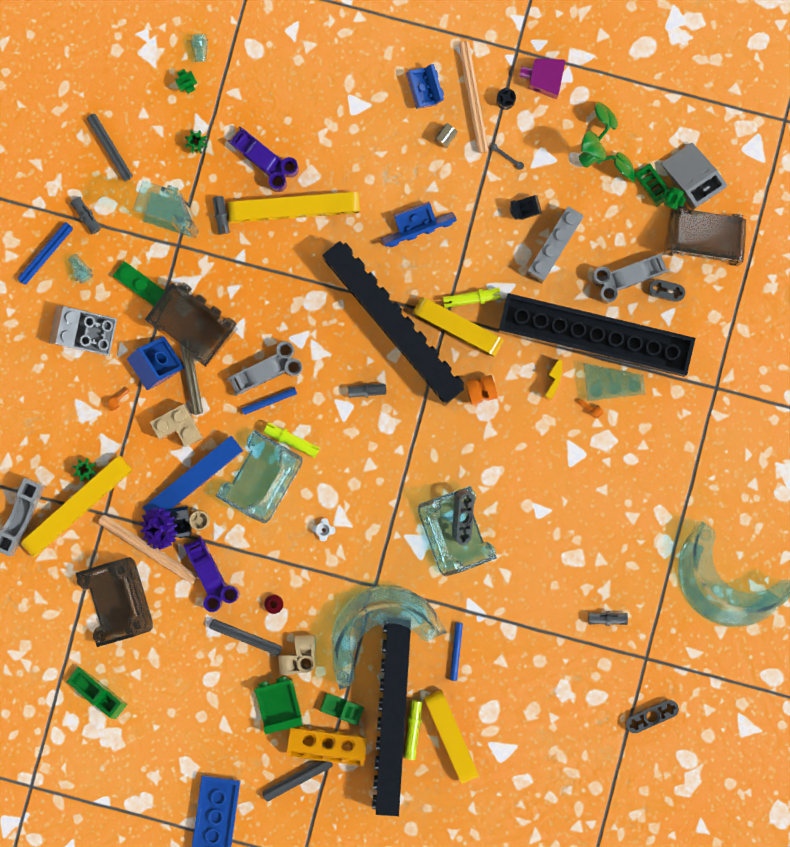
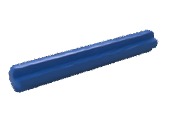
(45, 253)

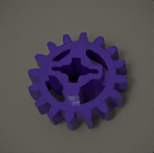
(158, 528)

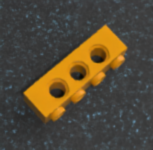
(334, 754)

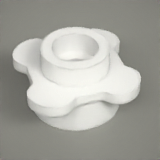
(318, 529)

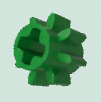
(186, 81)
(190, 139)
(674, 197)
(88, 466)

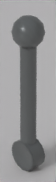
(519, 165)

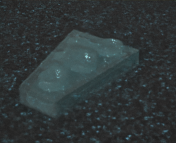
(610, 383)

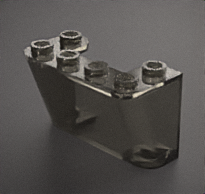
(192, 322)

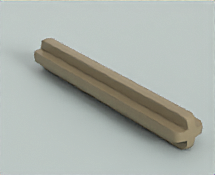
(192, 381)

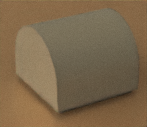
(446, 135)

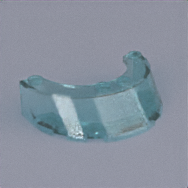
(715, 598)
(377, 607)

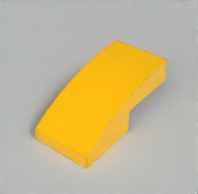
(554, 374)

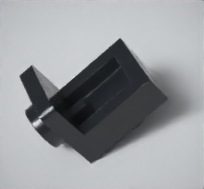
(525, 208)
(182, 520)

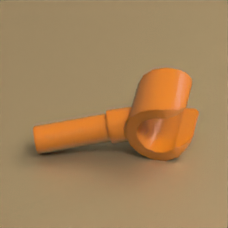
(113, 404)
(596, 412)

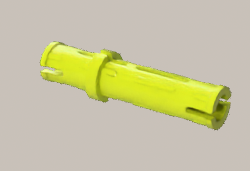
(472, 297)
(292, 440)
(413, 729)

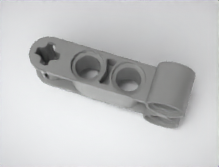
(629, 276)
(265, 370)

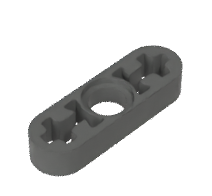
(459, 509)
(663, 705)

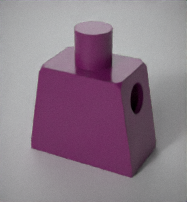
(545, 76)

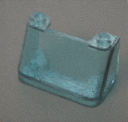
(262, 478)
(449, 555)

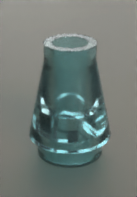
(199, 46)
(80, 270)

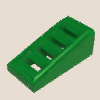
(648, 188)

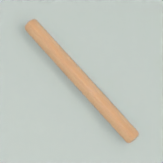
(473, 97)
(142, 545)

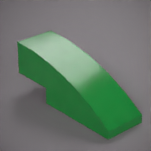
(96, 693)

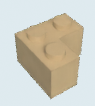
(178, 421)

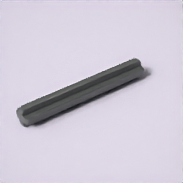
(109, 147)
(245, 637)
(296, 779)

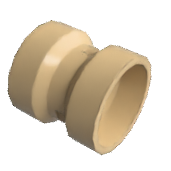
(197, 519)

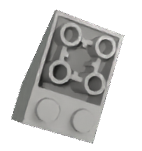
(694, 175)
(82, 330)

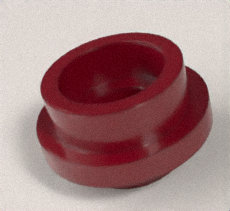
(280, 604)

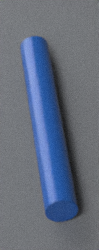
(268, 401)
(456, 651)

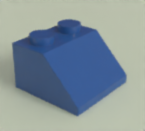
(155, 363)

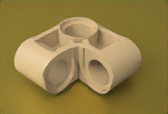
(305, 648)

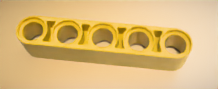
(458, 326)
(451, 736)

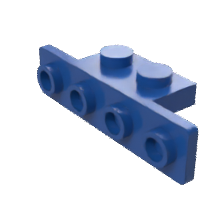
(416, 222)

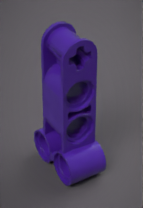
(264, 158)
(209, 574)

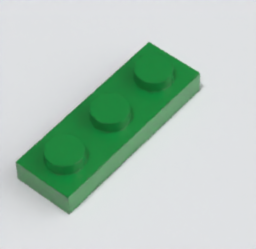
(139, 283)

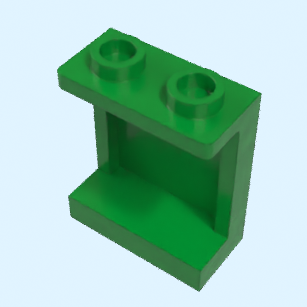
(278, 705)

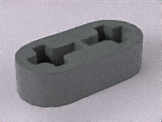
(668, 286)

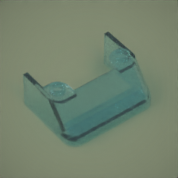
(165, 209)

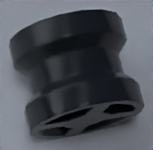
(508, 95)

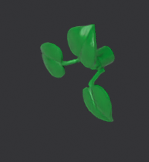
(595, 152)

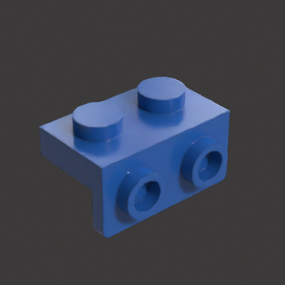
(425, 86)

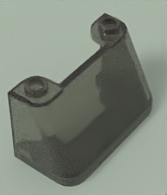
(706, 235)
(117, 600)

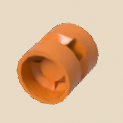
(481, 389)

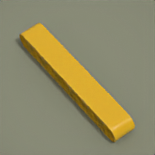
(294, 207)
(76, 506)

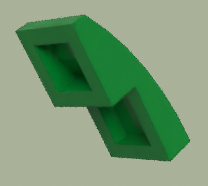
(341, 708)

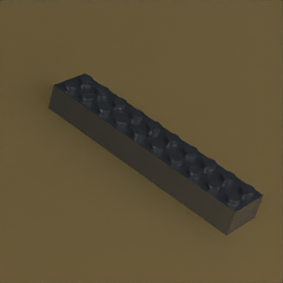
(393, 323)
(596, 335)
(392, 720)

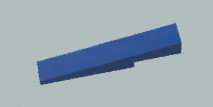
(197, 475)

